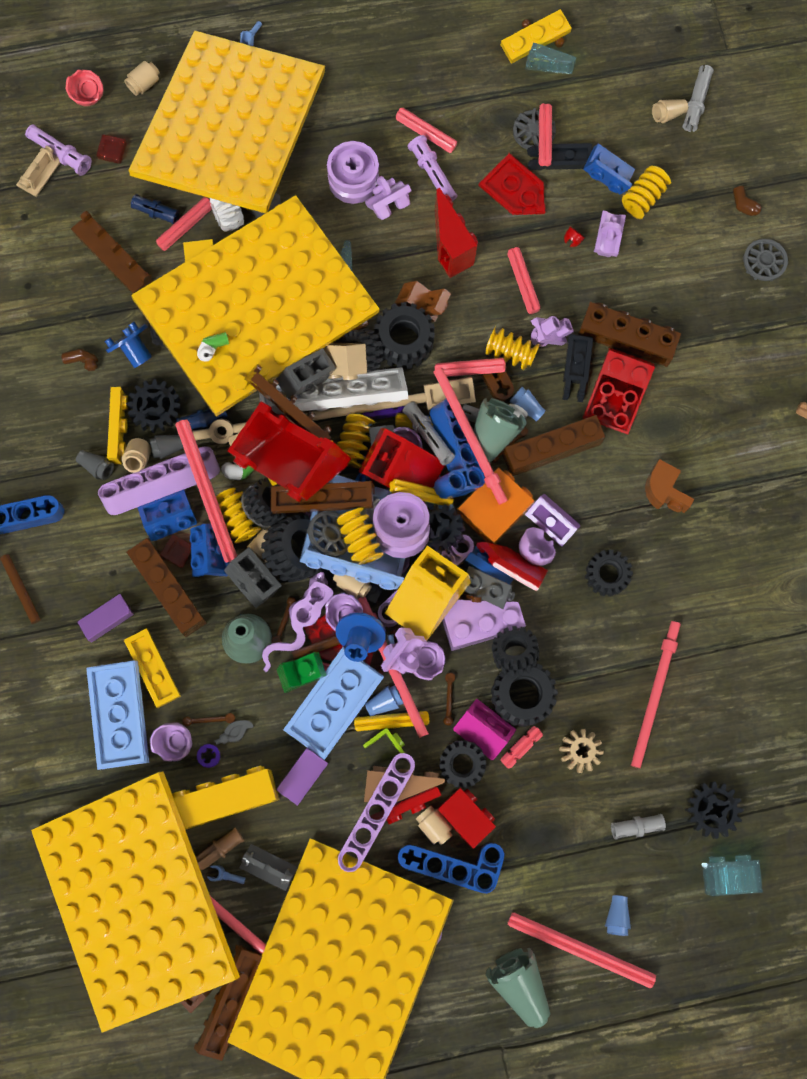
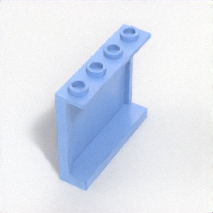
(383, 571)

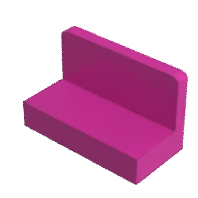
(484, 729)

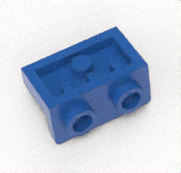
(609, 169)
(167, 515)
(206, 552)
(480, 561)

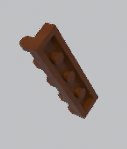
(111, 253)
(285, 405)
(329, 498)
(228, 1005)

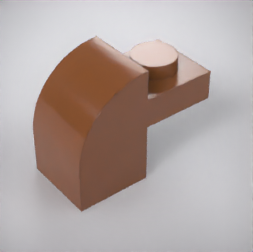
(432, 302)
(660, 488)

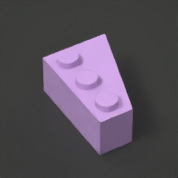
(479, 622)

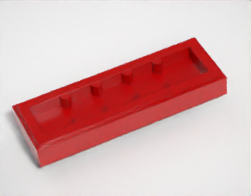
(414, 804)

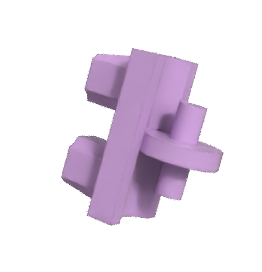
(386, 193)
(609, 234)
(550, 331)
(404, 653)

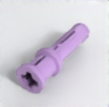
(66, 154)
(427, 161)

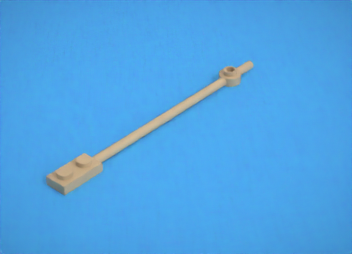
(433, 395)

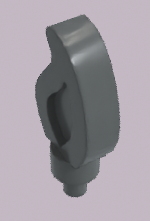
(234, 732)

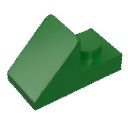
(301, 671)

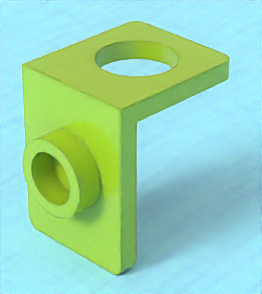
(395, 739)

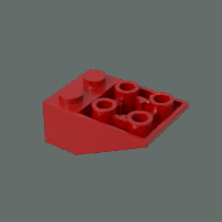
(454, 243)
(619, 390)
(400, 459)

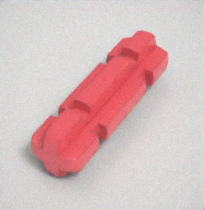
(521, 747)

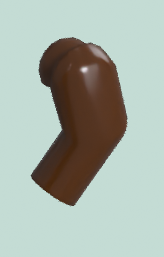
(745, 204)
(83, 356)

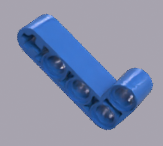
(464, 470)
(37, 518)
(448, 863)

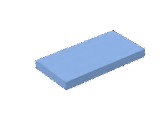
(333, 704)
(117, 715)

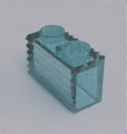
(732, 877)

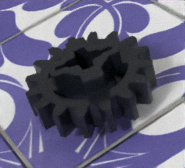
(148, 413)
(447, 532)
(719, 818)

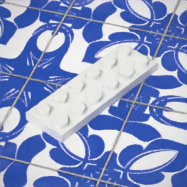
(368, 389)

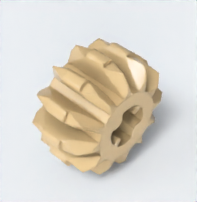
(573, 747)

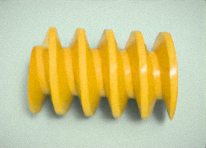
(645, 191)
(511, 348)
(354, 436)
(234, 515)
(359, 537)

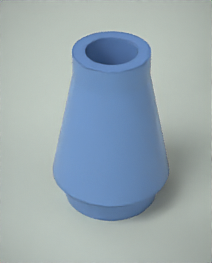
(528, 402)
(384, 701)
(618, 916)

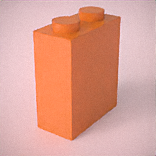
(487, 516)

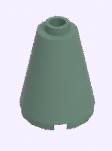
(496, 426)
(249, 646)
(521, 986)

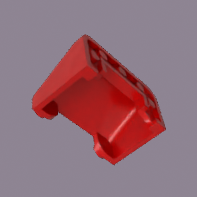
(287, 453)

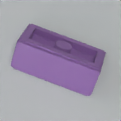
(552, 519)
(105, 618)
(302, 776)

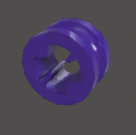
(213, 762)

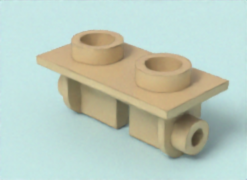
(39, 171)

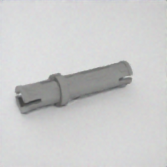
(696, 104)
(443, 452)

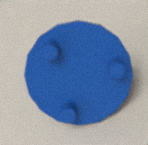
(131, 345)
(360, 635)

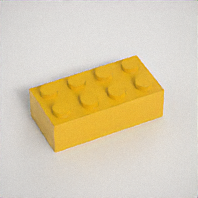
(227, 798)

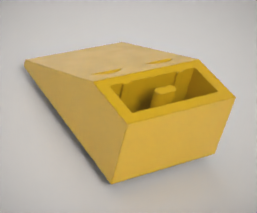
(427, 593)

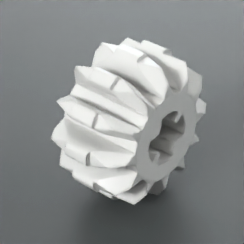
(227, 215)

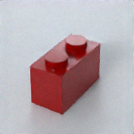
(466, 817)

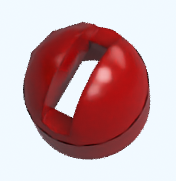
(574, 236)

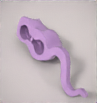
(302, 614)

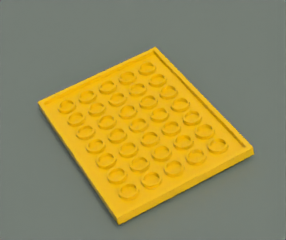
(228, 122)
(272, 291)
(134, 903)
(340, 969)

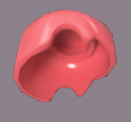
(84, 87)

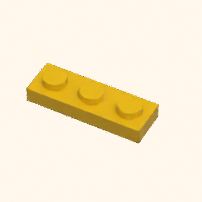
(541, 32)
(117, 425)
(152, 668)

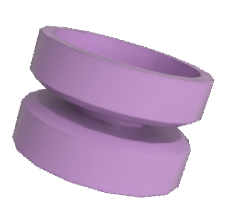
(352, 172)
(401, 524)

